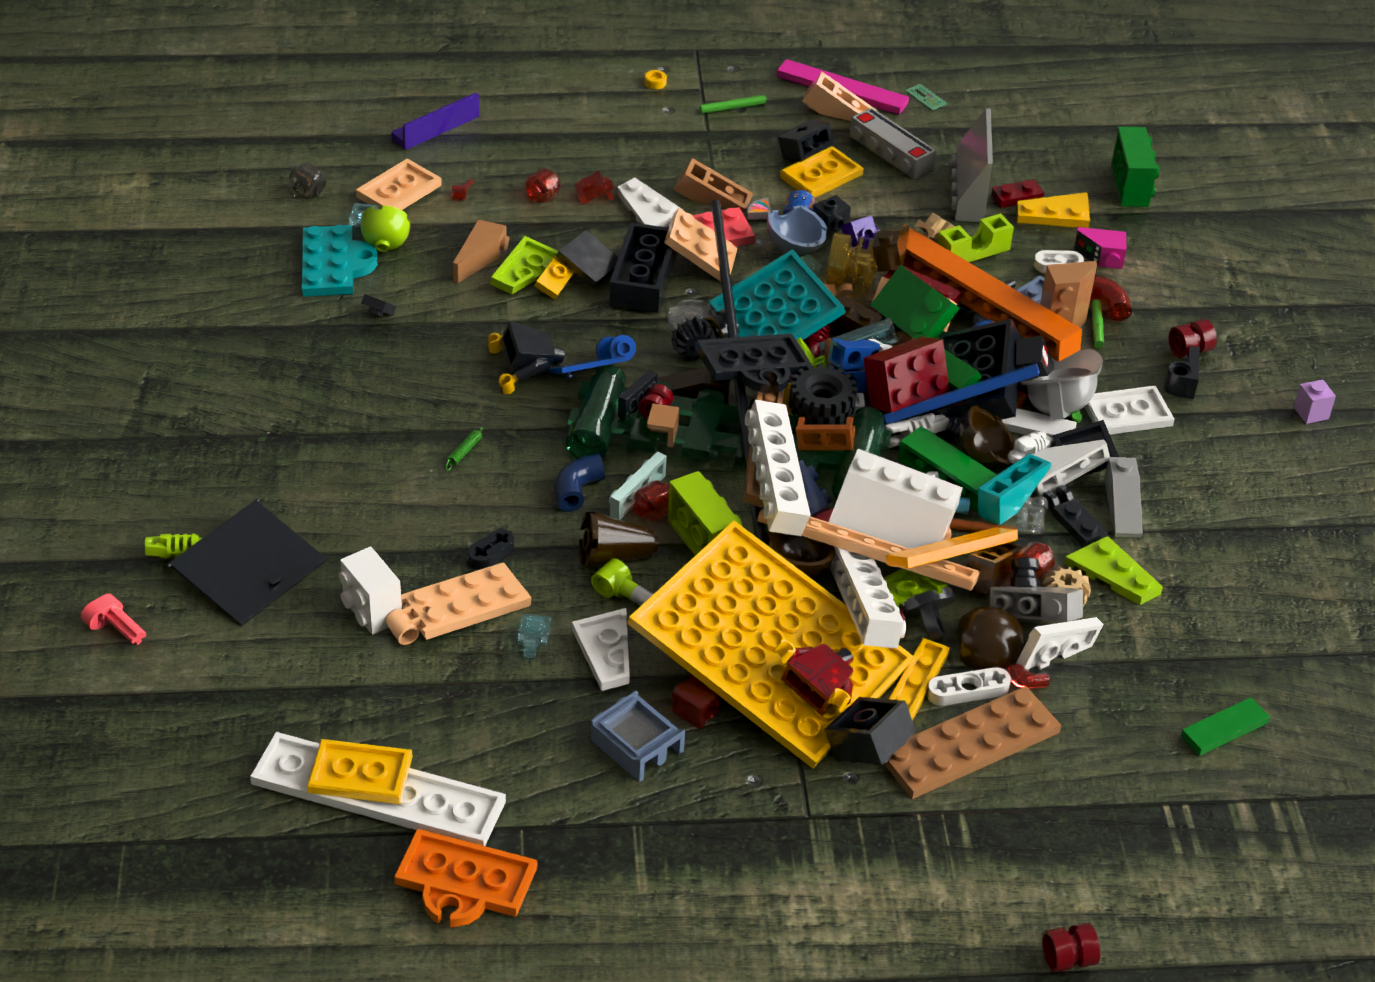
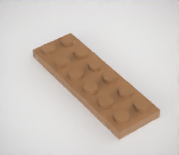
(971, 741)

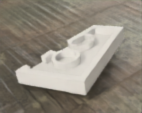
(605, 647)

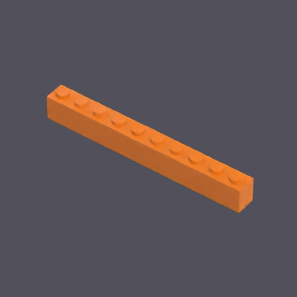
(991, 296)

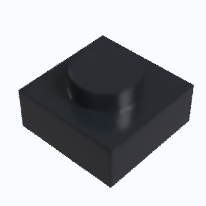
(378, 306)

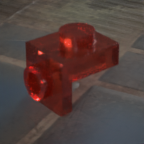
(593, 186)

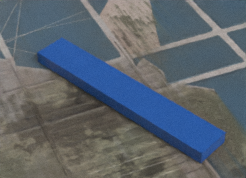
(963, 393)

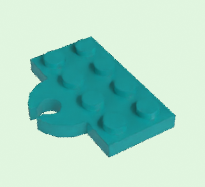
(333, 260)

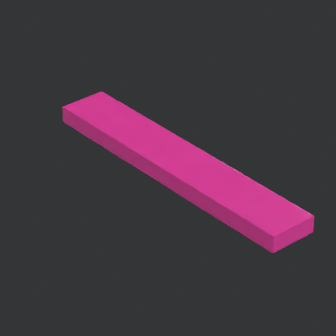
(870, 94)

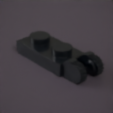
(1074, 516)

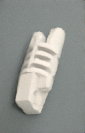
(931, 422)
(1029, 444)

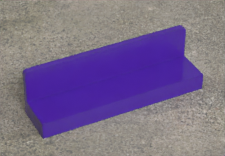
(437, 122)

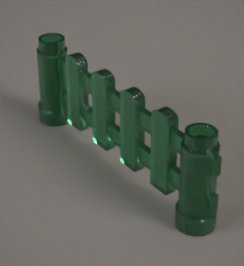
(598, 419)

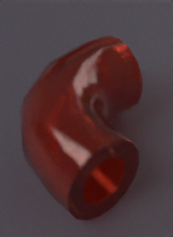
(1113, 297)

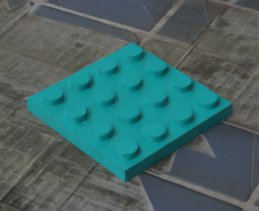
(782, 300)

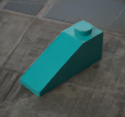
(1010, 489)

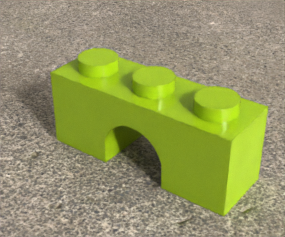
(990, 239)

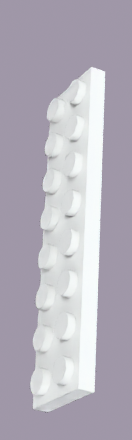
(426, 802)

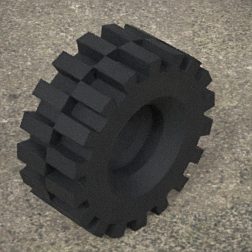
(835, 387)

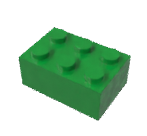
(1134, 167)

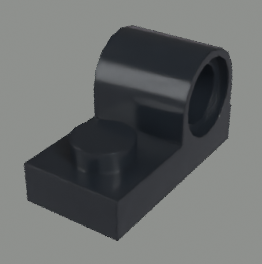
(1184, 375)

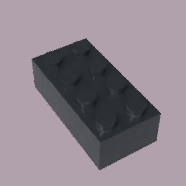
(642, 269)

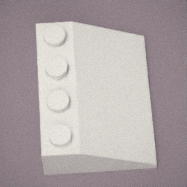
(895, 502)

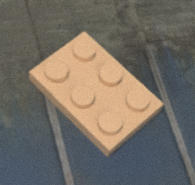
(399, 186)
(697, 243)

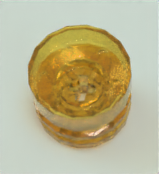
(851, 261)

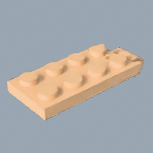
(457, 603)

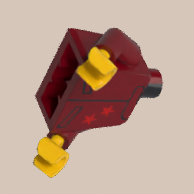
(818, 674)

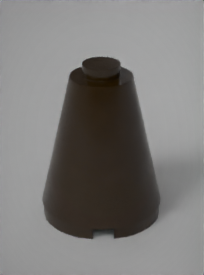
(613, 538)

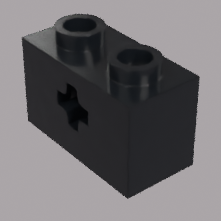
(805, 140)

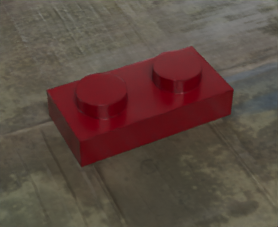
(1009, 194)

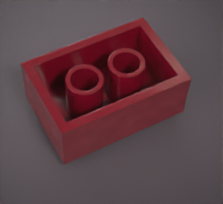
(906, 374)

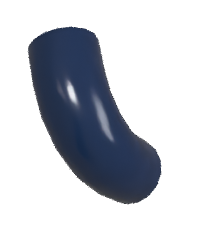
(573, 478)

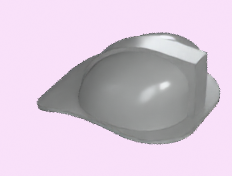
(1067, 386)

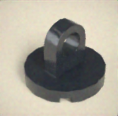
(927, 605)

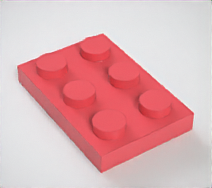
(735, 226)

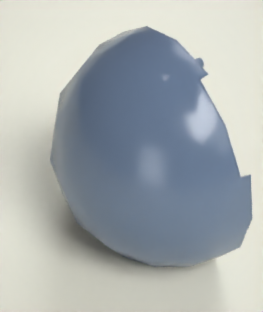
(796, 230)

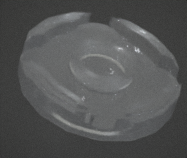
(688, 309)

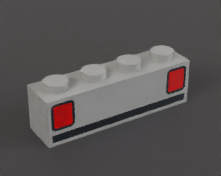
(893, 143)

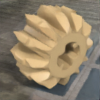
(1068, 579)

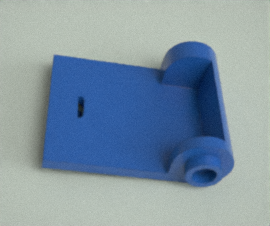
(608, 351)

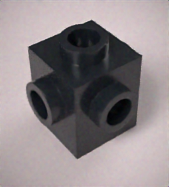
(833, 213)

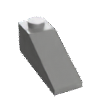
(1124, 496)

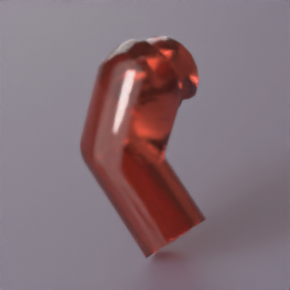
(1022, 677)

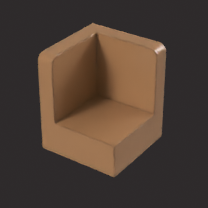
(664, 420)

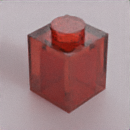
(695, 702)

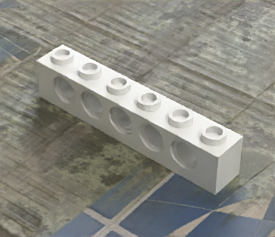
(777, 468)
(868, 599)

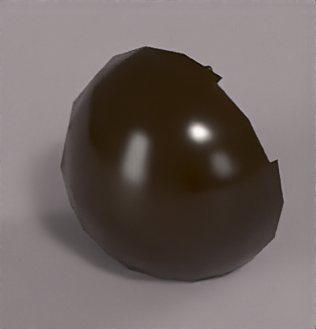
(985, 438)
(804, 553)
(990, 638)

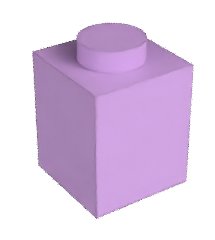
(1314, 401)

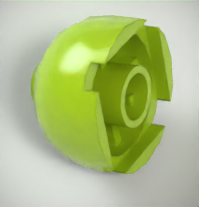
(385, 227)

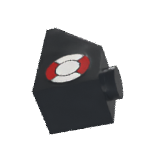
(1032, 351)

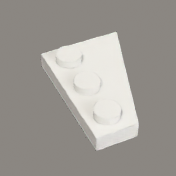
(646, 203)
(1058, 639)

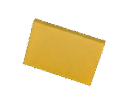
(821, 172)
(360, 771)

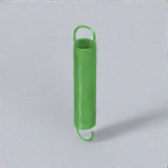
(463, 449)

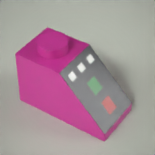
(1102, 246)

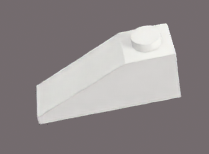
(1070, 463)

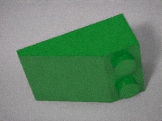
(914, 305)

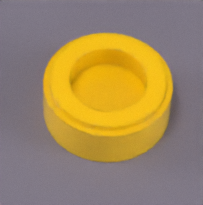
(655, 79)

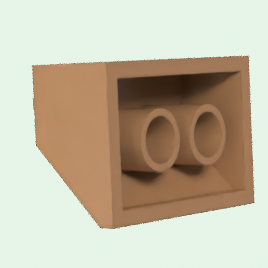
(1069, 290)

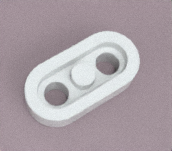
(1050, 257)

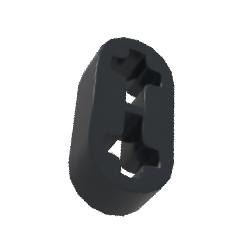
(491, 549)

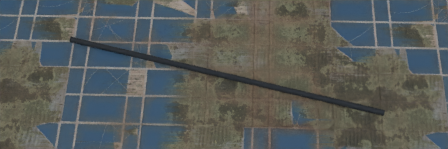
(732, 330)

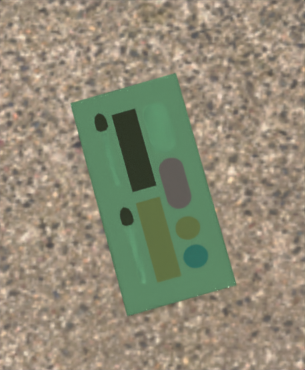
(926, 96)

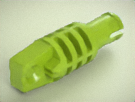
(169, 545)

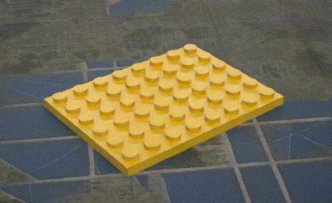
(731, 612)

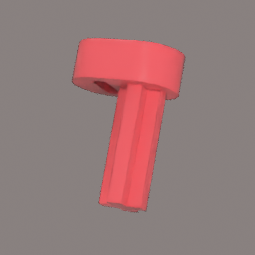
(110, 610)

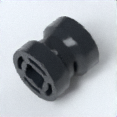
(1024, 572)

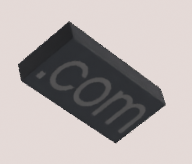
(631, 397)

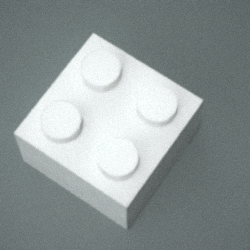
(369, 589)

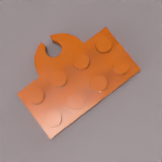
(464, 877)

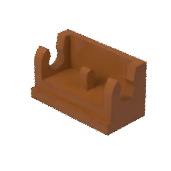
(825, 436)

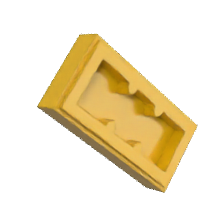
(554, 278)

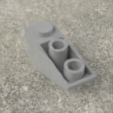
(1039, 603)

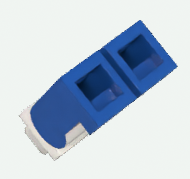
(850, 355)

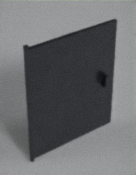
(245, 559)

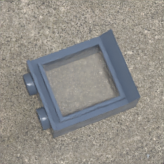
(634, 734)

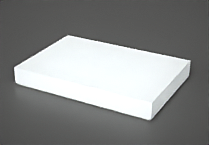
(1130, 410)

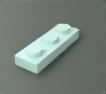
(623, 499)

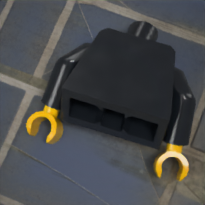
(526, 353)

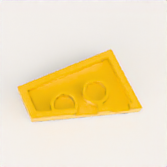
(1061, 210)

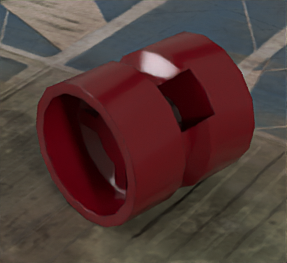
(1197, 333)
(1065, 947)

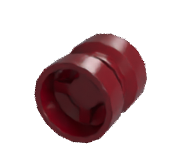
(656, 395)

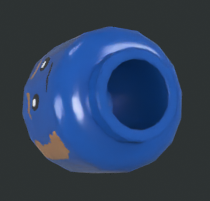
(799, 198)

